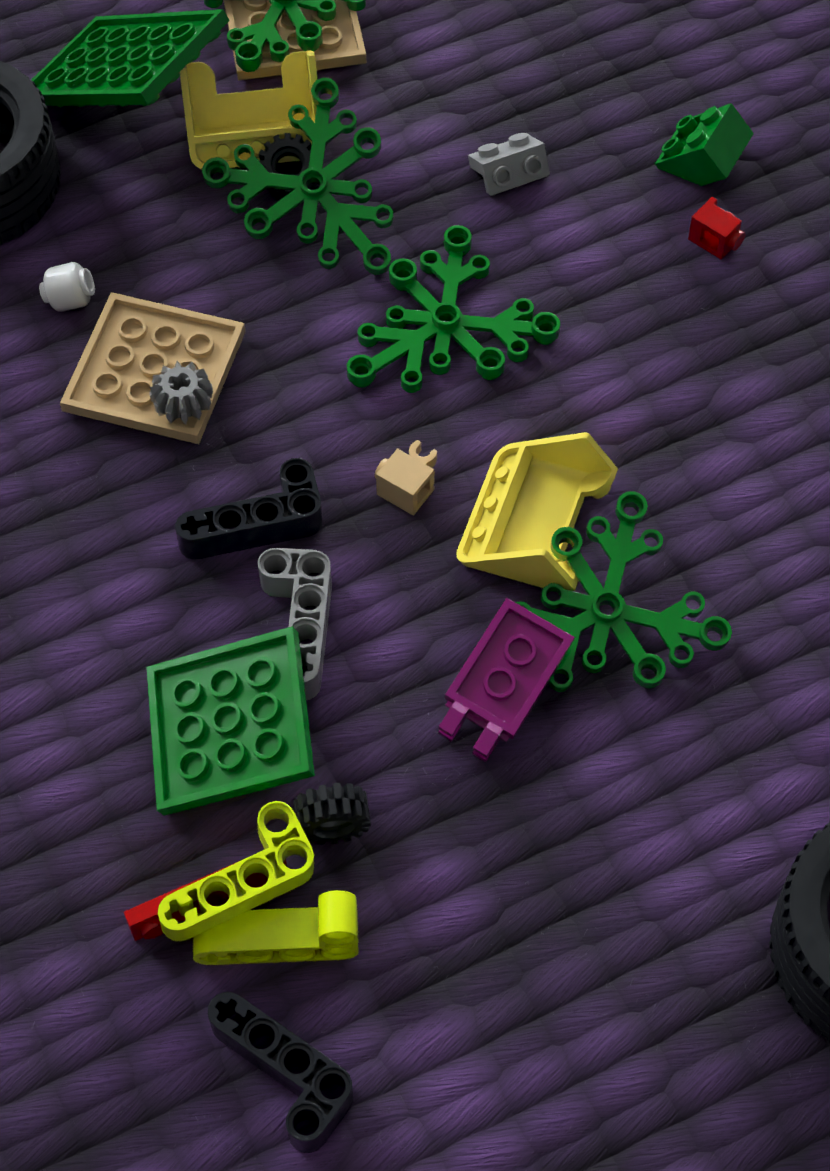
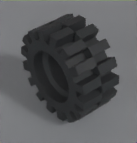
(285, 147)
(333, 813)

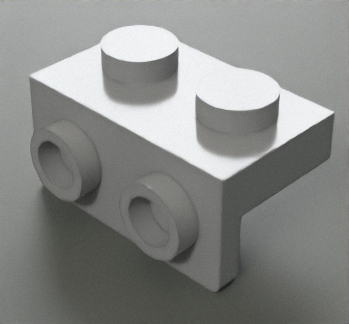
(510, 163)

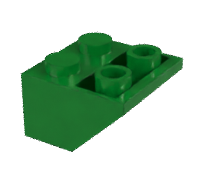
(706, 145)

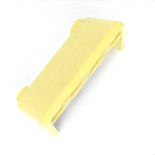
(528, 497)

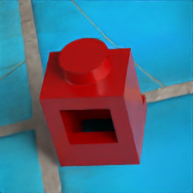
(716, 229)

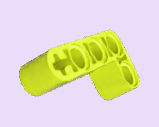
(232, 878)
(284, 934)

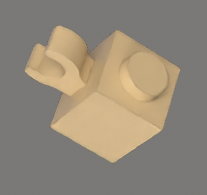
(406, 478)

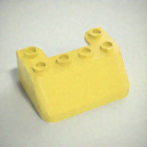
(227, 120)

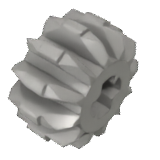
(181, 392)

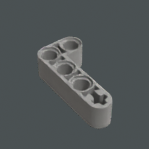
(304, 592)

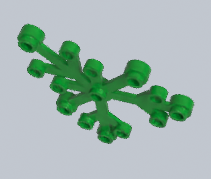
(307, 32)
(338, 214)
(504, 326)
(620, 552)

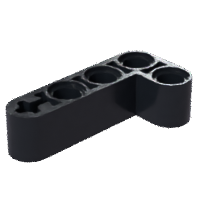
(204, 531)
(274, 1062)

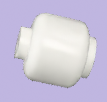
(67, 286)

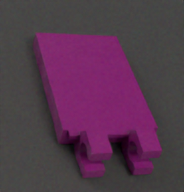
(504, 676)

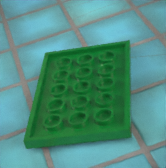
(127, 58)

